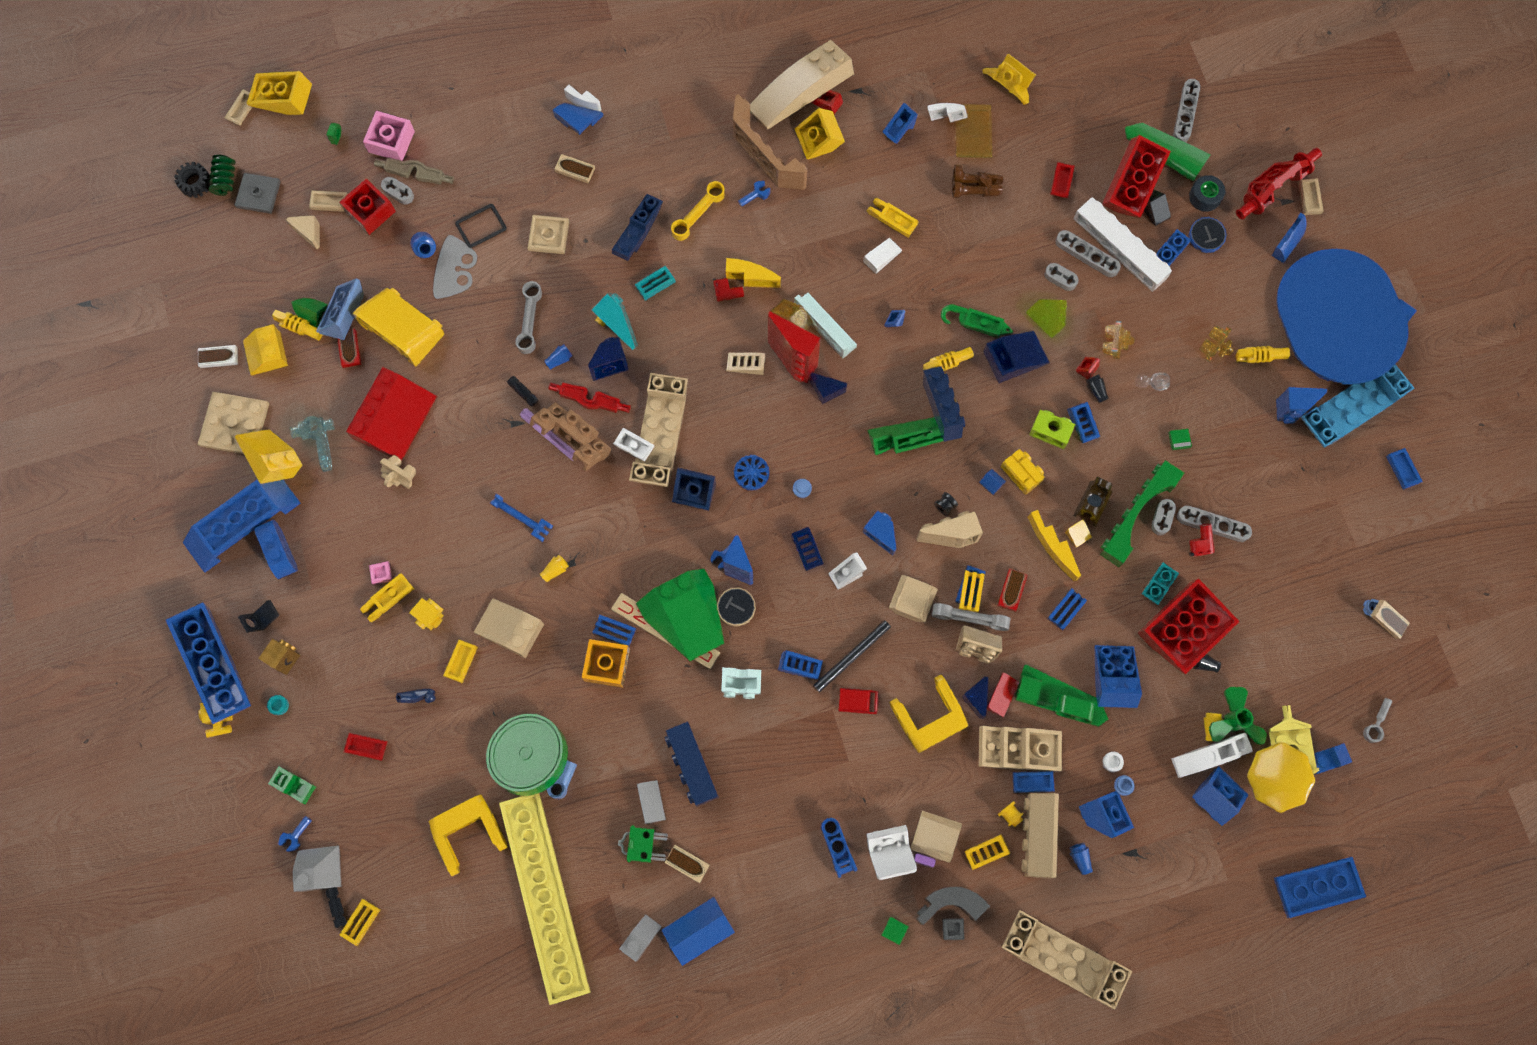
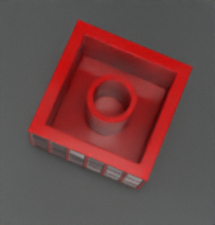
(367, 206)

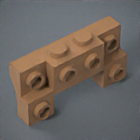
(574, 432)

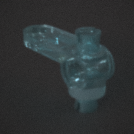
(320, 435)

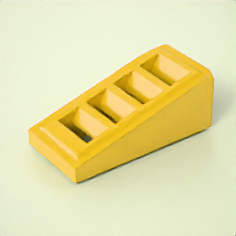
(1005, 851)

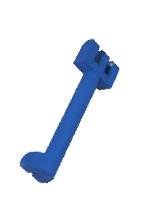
(537, 527)

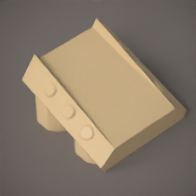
(913, 599)
(936, 836)

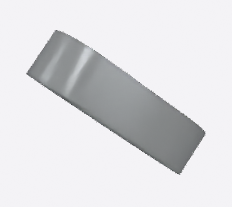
(395, 193)
(1061, 276)
(1168, 517)

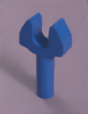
(755, 193)
(722, 554)
(294, 835)

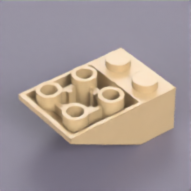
(952, 532)
(979, 644)

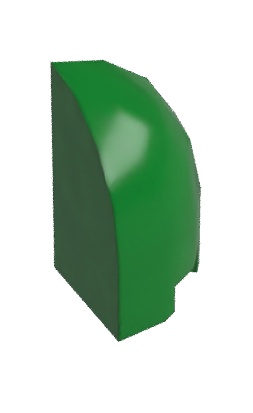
(309, 309)

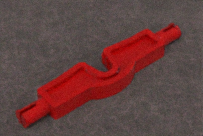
(599, 400)

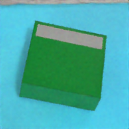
(1180, 439)

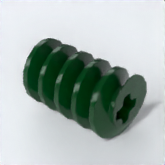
(221, 175)

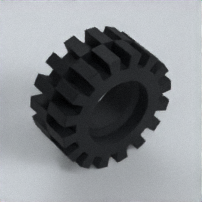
(189, 171)

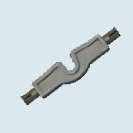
(423, 173)

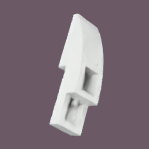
(1212, 755)

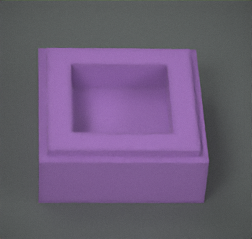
(924, 860)

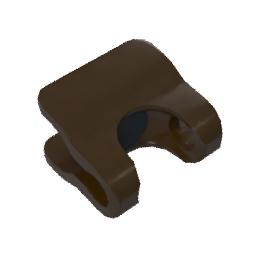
(1094, 499)

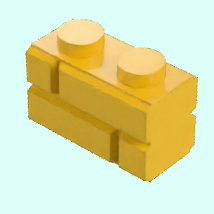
(1023, 471)

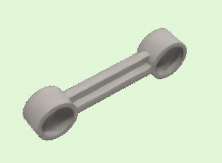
(529, 315)
(947, 612)

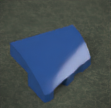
(576, 117)
(1291, 239)

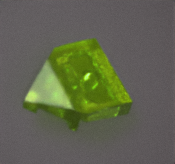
(1049, 315)

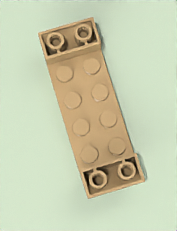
(661, 428)
(1066, 960)

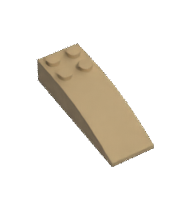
(802, 84)

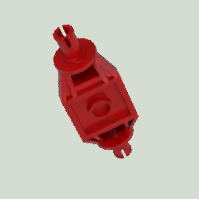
(1261, 189)

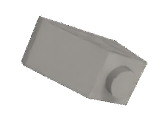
(640, 938)

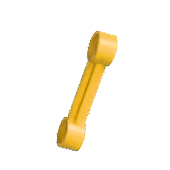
(698, 210)

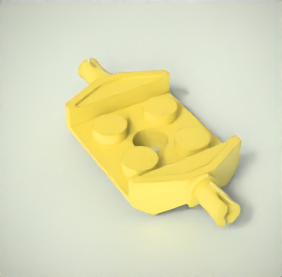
(1294, 733)

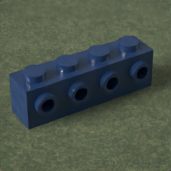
(942, 403)
(691, 763)

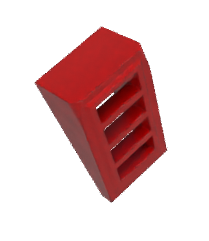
(832, 104)

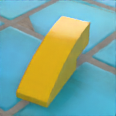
(752, 274)

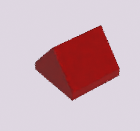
(1088, 367)

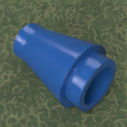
(558, 357)
(1081, 857)

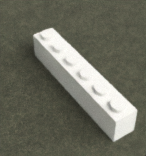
(1122, 244)

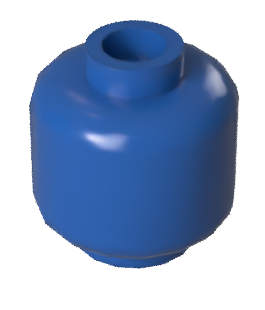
(423, 244)

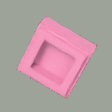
(380, 573)

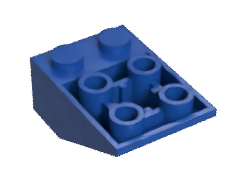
(1117, 677)

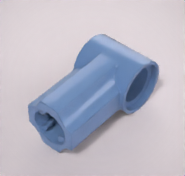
(563, 780)

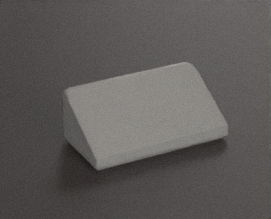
(651, 802)

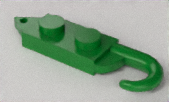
(977, 321)

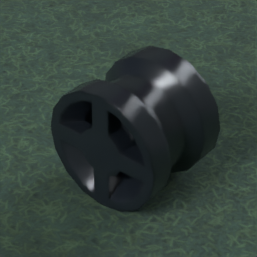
(946, 504)

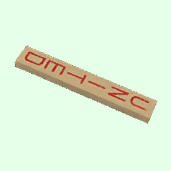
(627, 609)

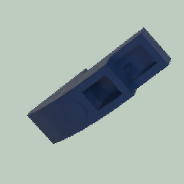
(638, 227)

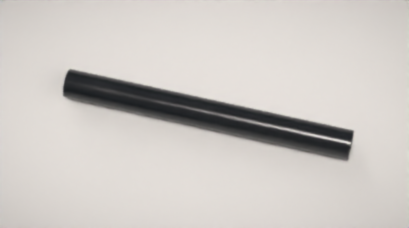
(852, 656)

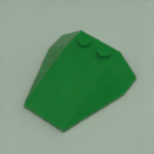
(685, 613)

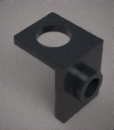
(261, 617)

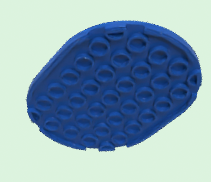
(1342, 316)

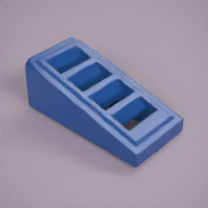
(1089, 420)
(795, 656)

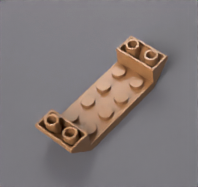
(784, 176)

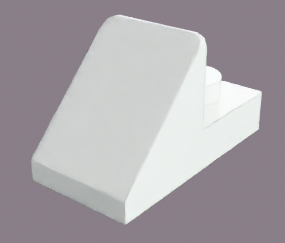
(848, 571)

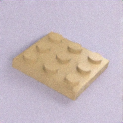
(228, 417)

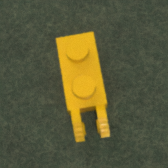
(893, 217)
(387, 597)

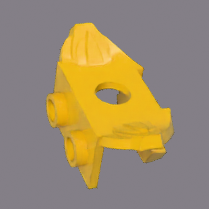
(1013, 76)

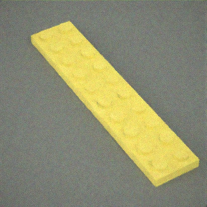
(544, 898)

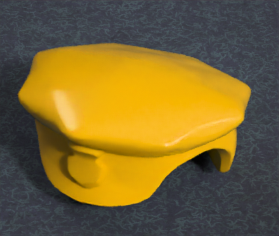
(1281, 777)

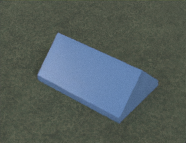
(339, 312)

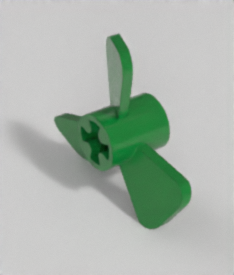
(1236, 701)

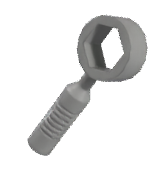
(1380, 718)

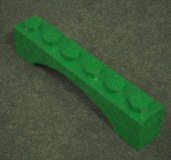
(1119, 546)

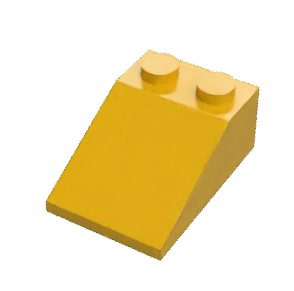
(280, 92)
(269, 456)

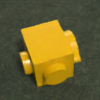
(427, 614)

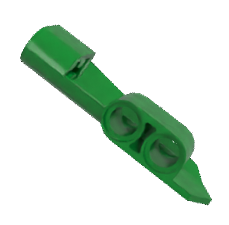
(1183, 156)
(1054, 695)

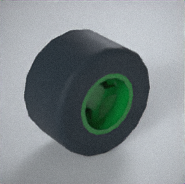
(1207, 193)

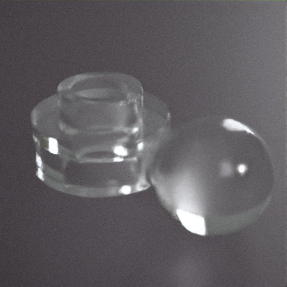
(1158, 381)

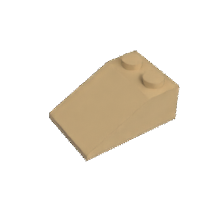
(509, 627)

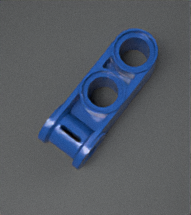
(843, 857)

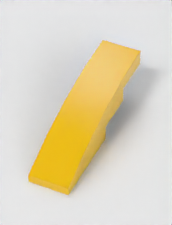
(1058, 551)

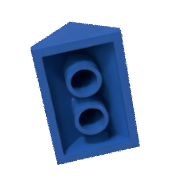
(737, 564)
(697, 931)

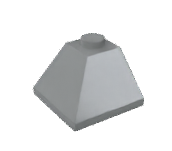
(317, 869)

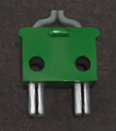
(639, 844)

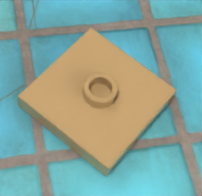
(548, 234)

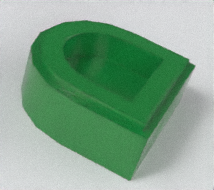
(334, 133)

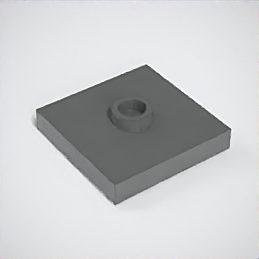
(257, 193)

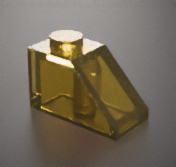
(794, 313)

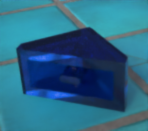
(826, 387)
(977, 697)

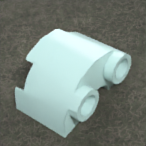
(741, 682)

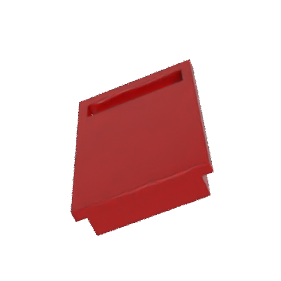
(856, 701)

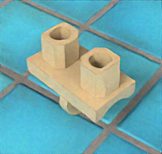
(396, 475)

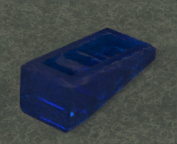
(806, 531)

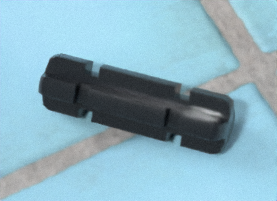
(522, 390)
(336, 907)

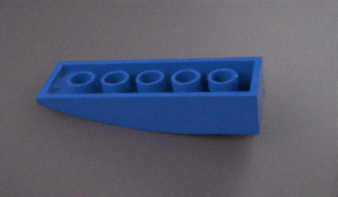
(208, 662)

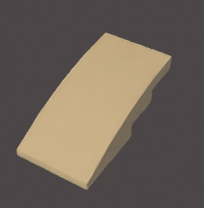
(1020, 748)

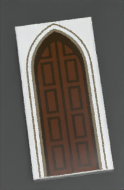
(217, 356)

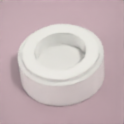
(1113, 762)

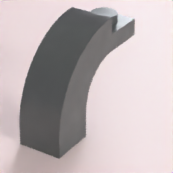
(961, 897)

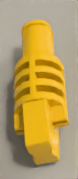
(296, 324)
(1261, 354)
(949, 359)

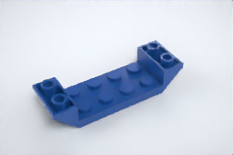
(237, 519)

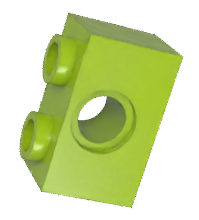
(1042, 432)

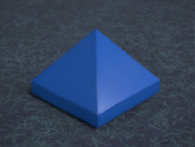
(895, 318)

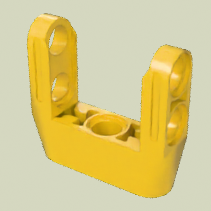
(937, 730)
(458, 818)

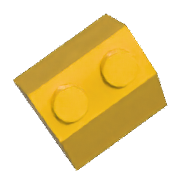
(819, 134)
(264, 350)

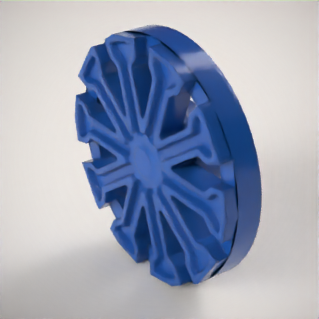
(751, 472)

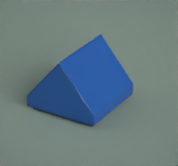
(992, 481)

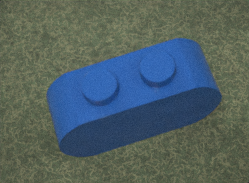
(276, 549)

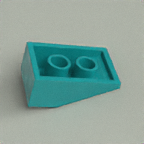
(614, 315)

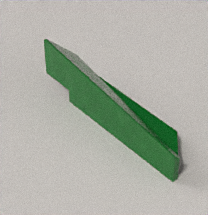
(905, 436)

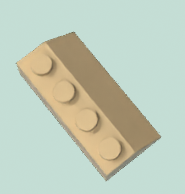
(1041, 835)

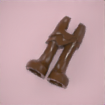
(987, 183)

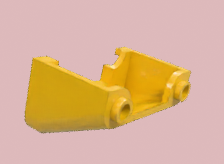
(399, 324)

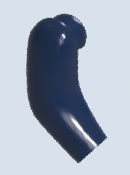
(416, 696)

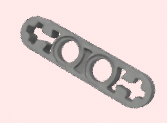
(1184, 110)
(1089, 251)
(1214, 521)

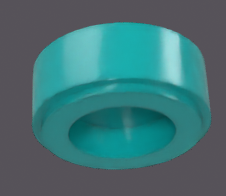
(277, 705)

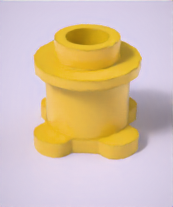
(1011, 815)

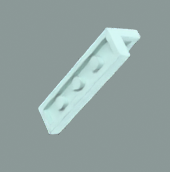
(826, 325)

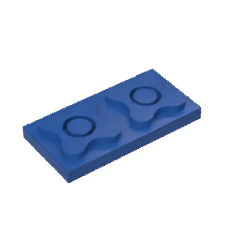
(1319, 887)

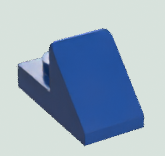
(900, 123)
(1332, 758)

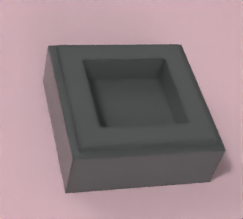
(953, 929)

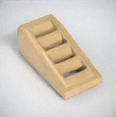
(746, 369)

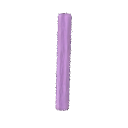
(550, 436)

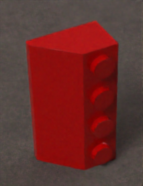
(1136, 177)

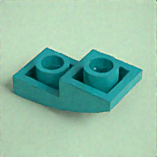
(1160, 583)

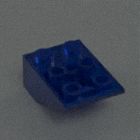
(1015, 355)

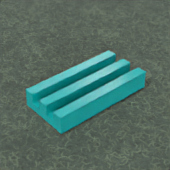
(662, 286)

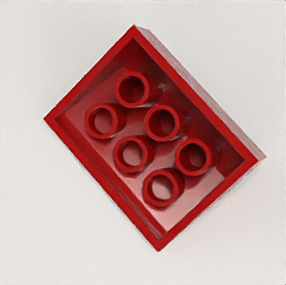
(794, 347)
(391, 414)
(1188, 626)

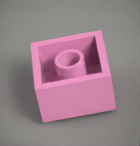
(388, 136)

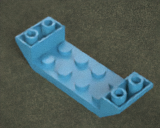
(1356, 406)

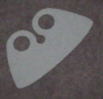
(445, 276)

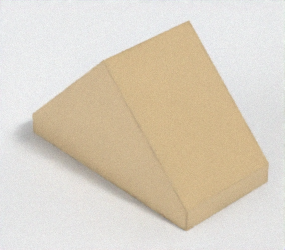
(307, 227)

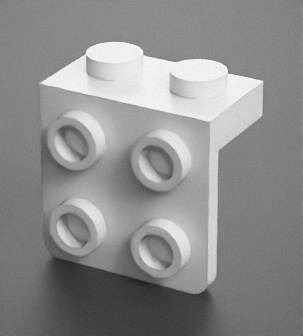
(891, 852)

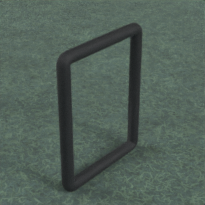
(487, 237)

